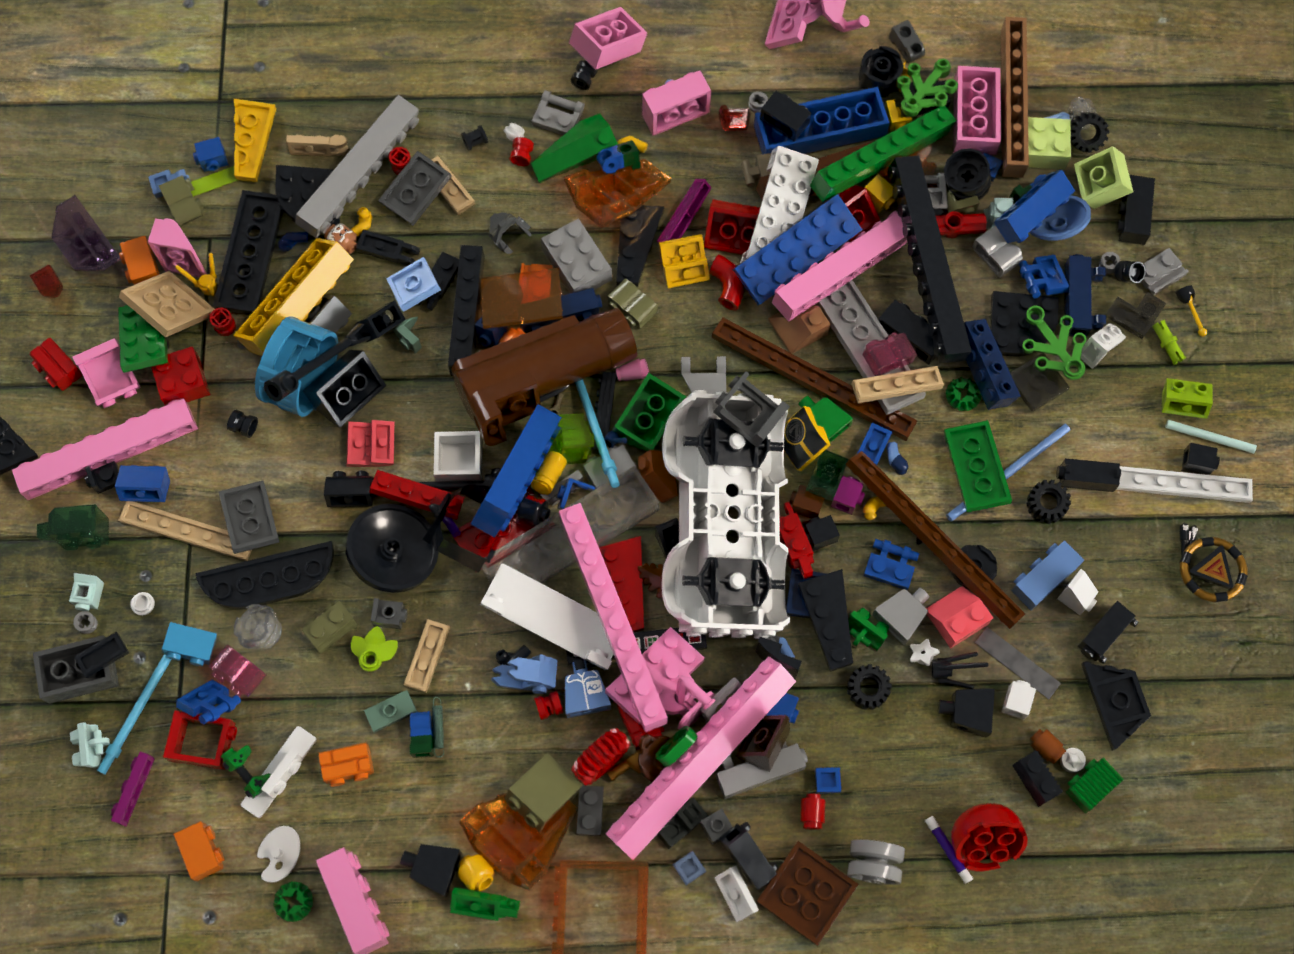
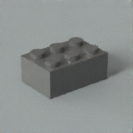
(62, 678)

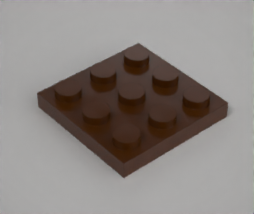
(807, 893)

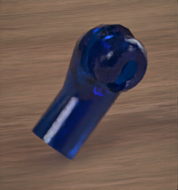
(290, 239)

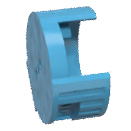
(288, 349)

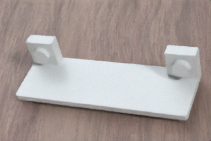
(783, 197)
(548, 615)

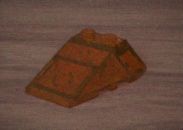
(616, 195)
(510, 844)

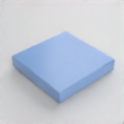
(413, 284)

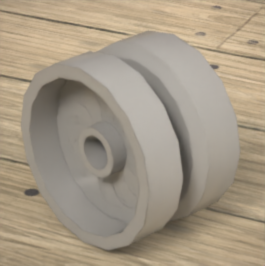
(875, 862)

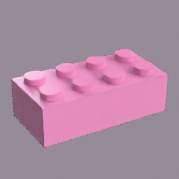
(977, 109)
(351, 900)

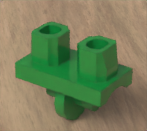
(865, 631)

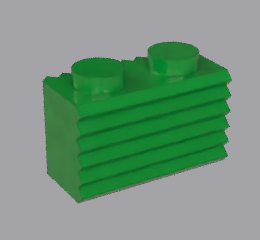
(1093, 785)

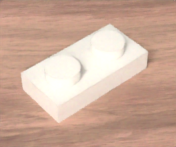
(736, 893)

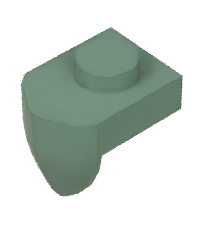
(407, 338)

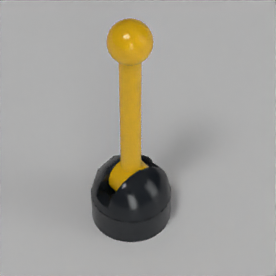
(1187, 295)

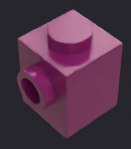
(848, 494)

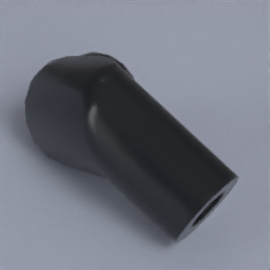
(504, 657)

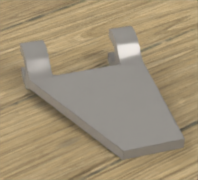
(705, 381)

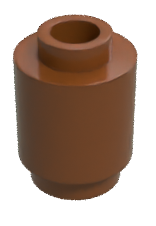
(1048, 746)

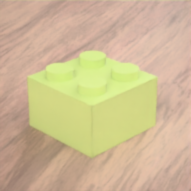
(1049, 143)
(1103, 177)

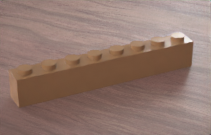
(1014, 97)

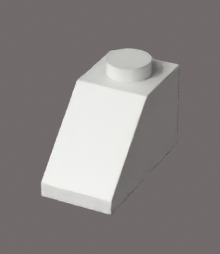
(1079, 593)

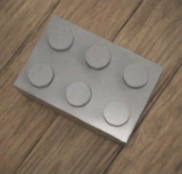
(577, 257)

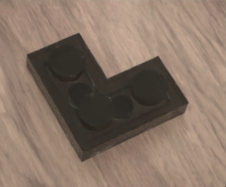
(1135, 319)

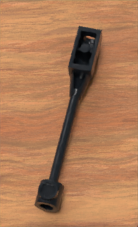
(364, 331)
(354, 490)

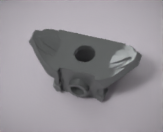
(500, 223)

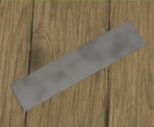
(1017, 663)

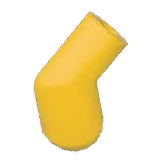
(872, 507)

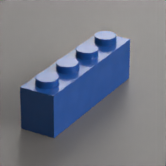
(1034, 207)

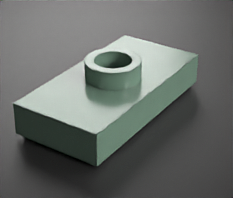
(390, 711)

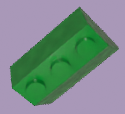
(648, 413)

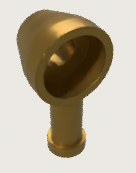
(630, 762)

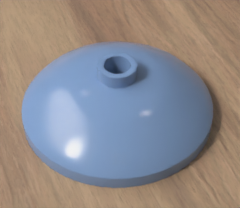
(1065, 222)

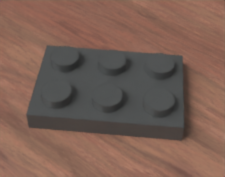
(415, 188)
(248, 517)

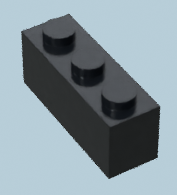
(1136, 211)
(900, 319)

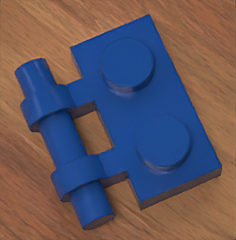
(1050, 276)
(889, 570)
(203, 701)

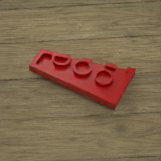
(622, 564)

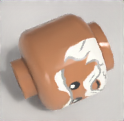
(343, 236)

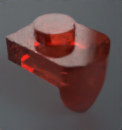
(734, 118)
(47, 282)

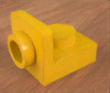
(894, 116)

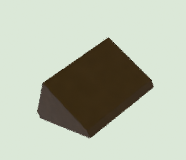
(765, 741)

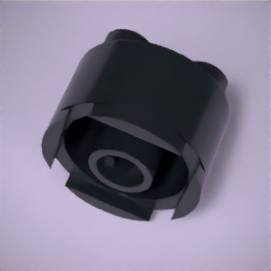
(881, 70)

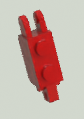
(795, 539)

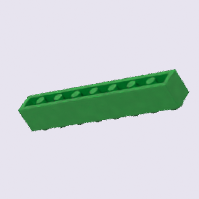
(881, 153)

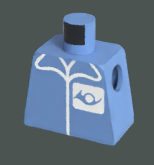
(584, 691)

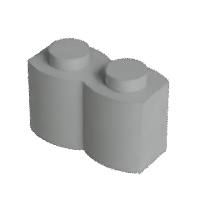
(996, 252)

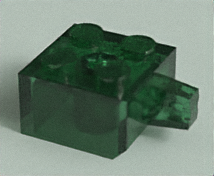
(76, 527)

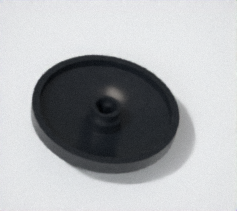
(389, 549)

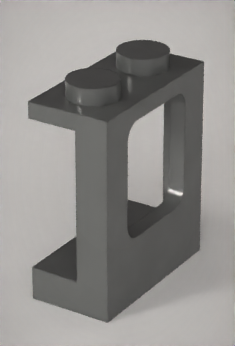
(765, 421)

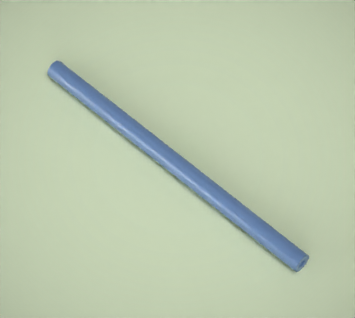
(1021, 462)

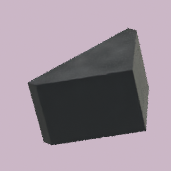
(667, 535)

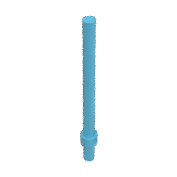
(608, 465)
(114, 749)

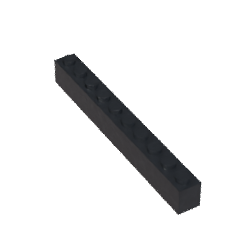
(929, 260)

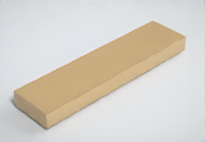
(897, 384)

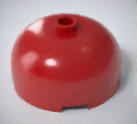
(990, 826)

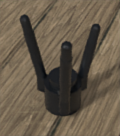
(943, 668)

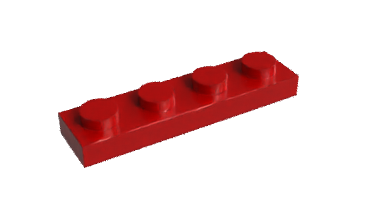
(413, 493)

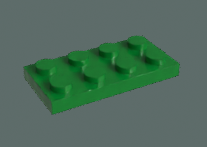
(139, 342)
(977, 466)

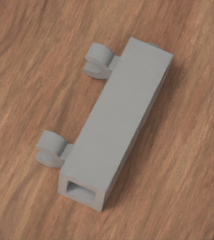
(747, 776)

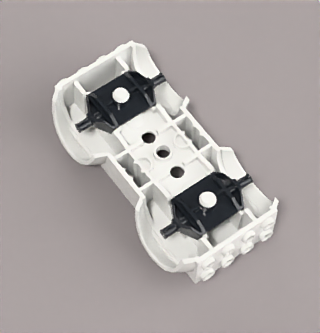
(705, 578)

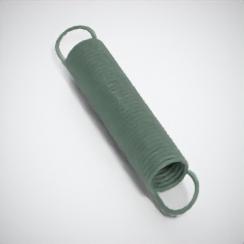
(438, 727)

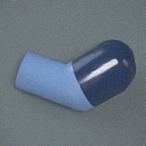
(895, 459)

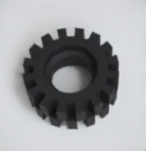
(1097, 140)
(1048, 514)
(879, 677)

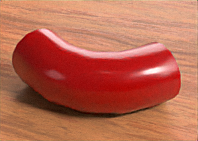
(732, 286)

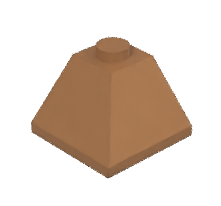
(801, 330)

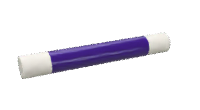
(948, 849)

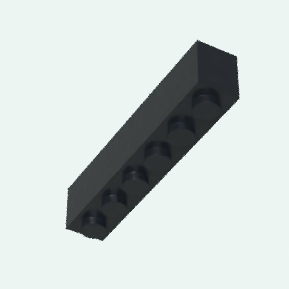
(466, 303)

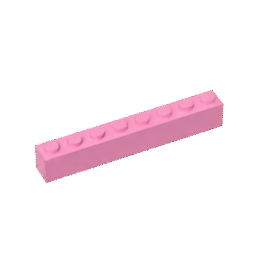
(840, 267)
(113, 444)

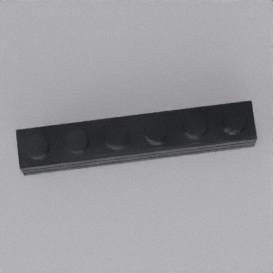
(605, 404)

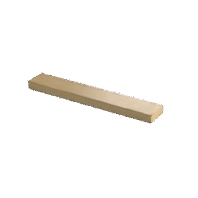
(179, 528)

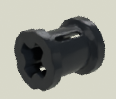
(474, 137)

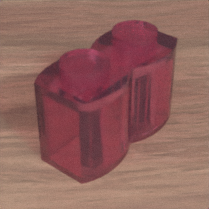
(889, 353)
(237, 671)

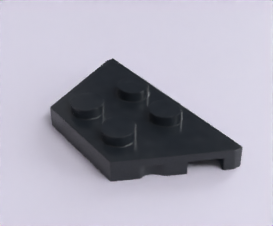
(1117, 701)

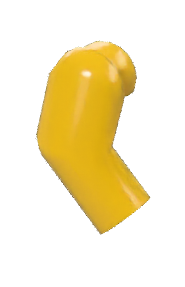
(642, 146)
(364, 221)

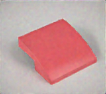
(370, 444)

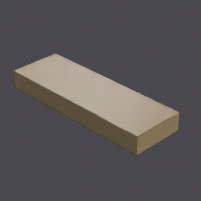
(454, 192)
(426, 656)

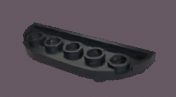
(268, 577)

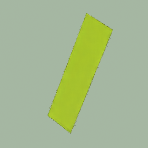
(213, 181)

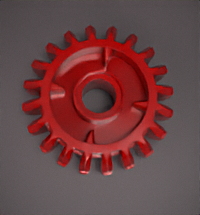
(601, 756)

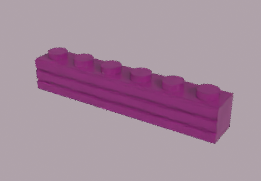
(686, 210)

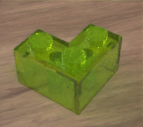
(574, 438)

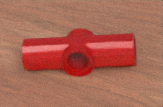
(964, 224)

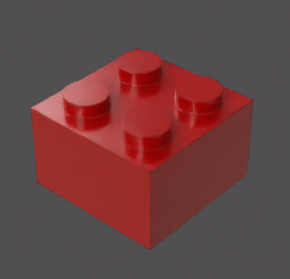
(181, 377)

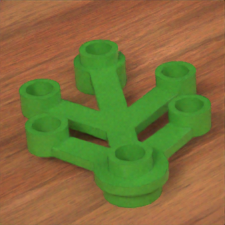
(911, 104)
(1056, 346)

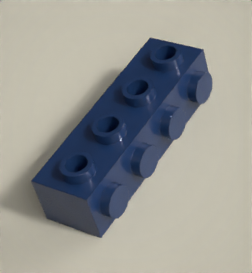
(989, 366)

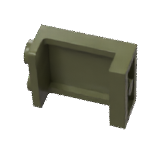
(542, 791)

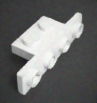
(281, 768)

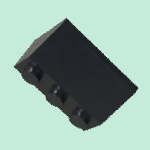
(345, 387)

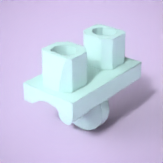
(90, 745)

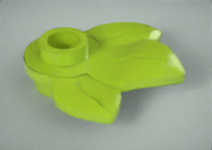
(373, 646)

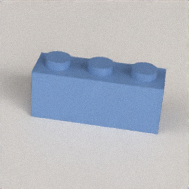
(1046, 574)

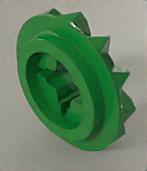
(953, 395)
(298, 912)

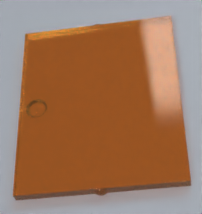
(521, 298)

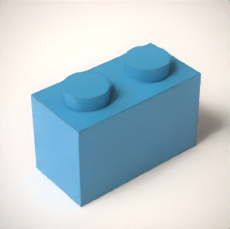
(189, 644)

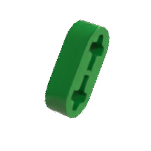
(676, 746)

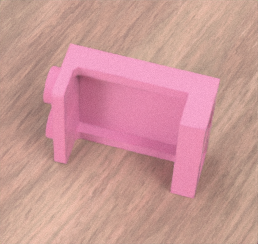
(104, 375)

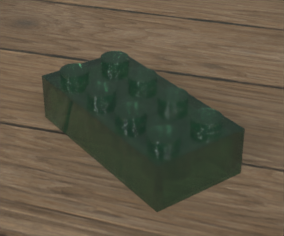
(827, 475)

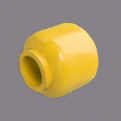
(475, 872)

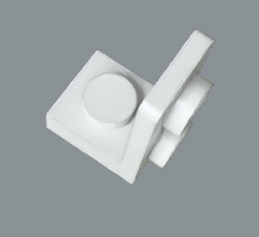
(1100, 344)

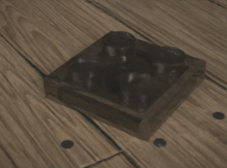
(1038, 386)

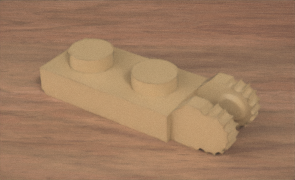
(317, 145)

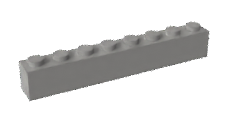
(357, 167)

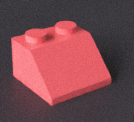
(959, 616)

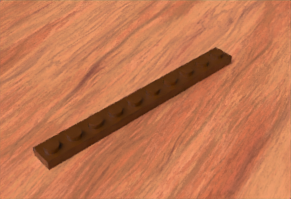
(810, 377)
(935, 539)

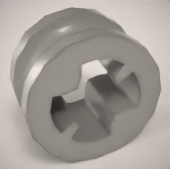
(754, 105)
(1105, 258)
(83, 615)

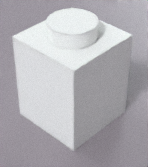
(1018, 699)

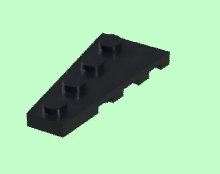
(635, 242)
(13, 449)
(829, 616)

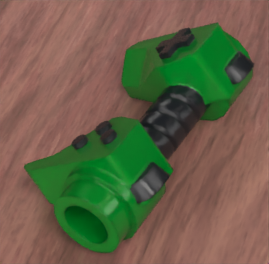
(234, 760)

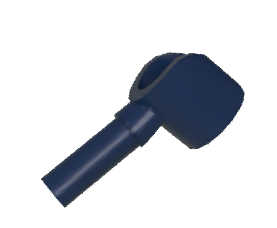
(614, 439)

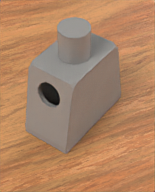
(903, 613)

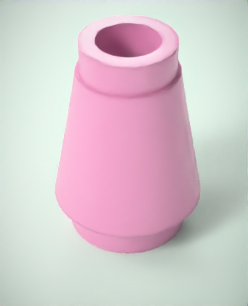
(633, 370)

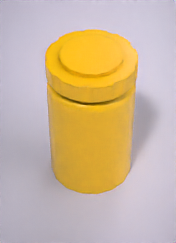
(549, 473)

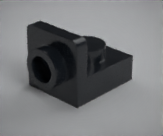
(103, 477)

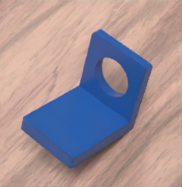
(564, 491)

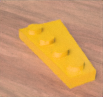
(251, 135)

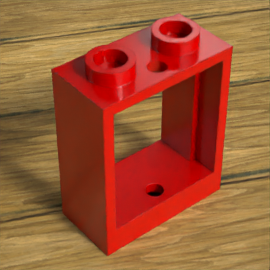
(177, 734)

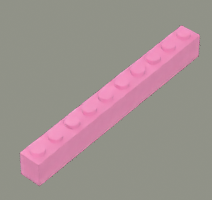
(613, 618)
(713, 745)

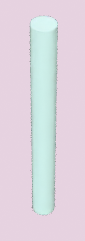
(1210, 436)

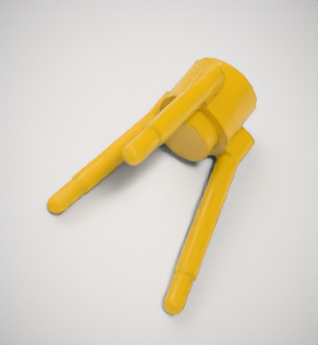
(206, 282)

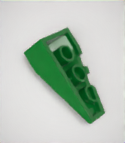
(574, 148)

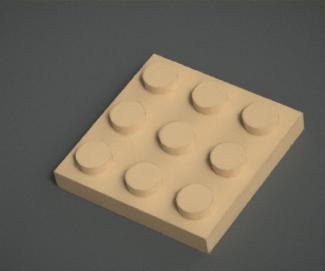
(166, 303)

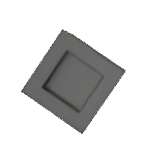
(715, 826)

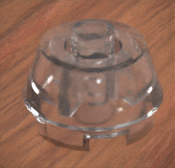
(258, 627)

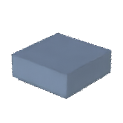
(689, 868)

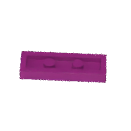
(132, 788)

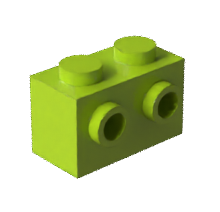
(1189, 398)

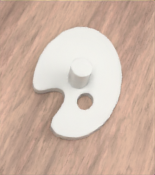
(279, 846)

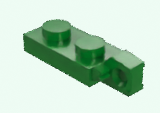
(483, 904)

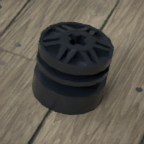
(967, 164)

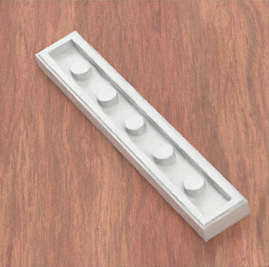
(1186, 484)

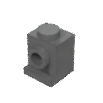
(393, 621)

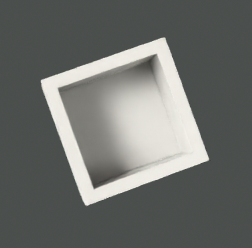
(458, 456)

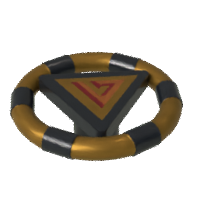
(1213, 569)

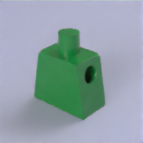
(828, 416)

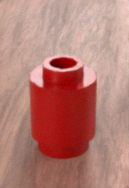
(812, 811)

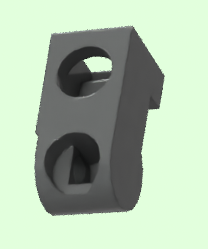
(907, 41)

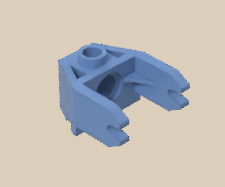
(528, 674)

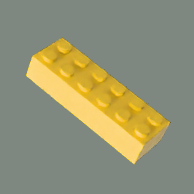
(295, 293)

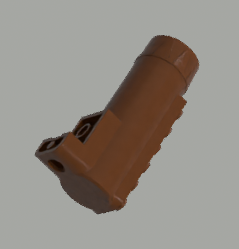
(509, 378)

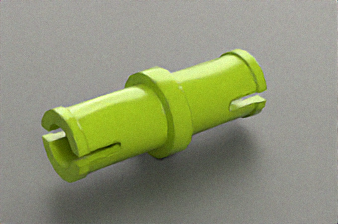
(1169, 342)

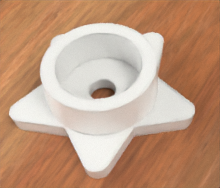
(924, 659)

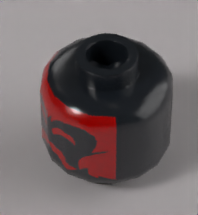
(533, 510)

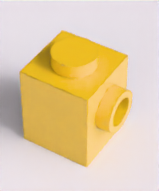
(880, 193)

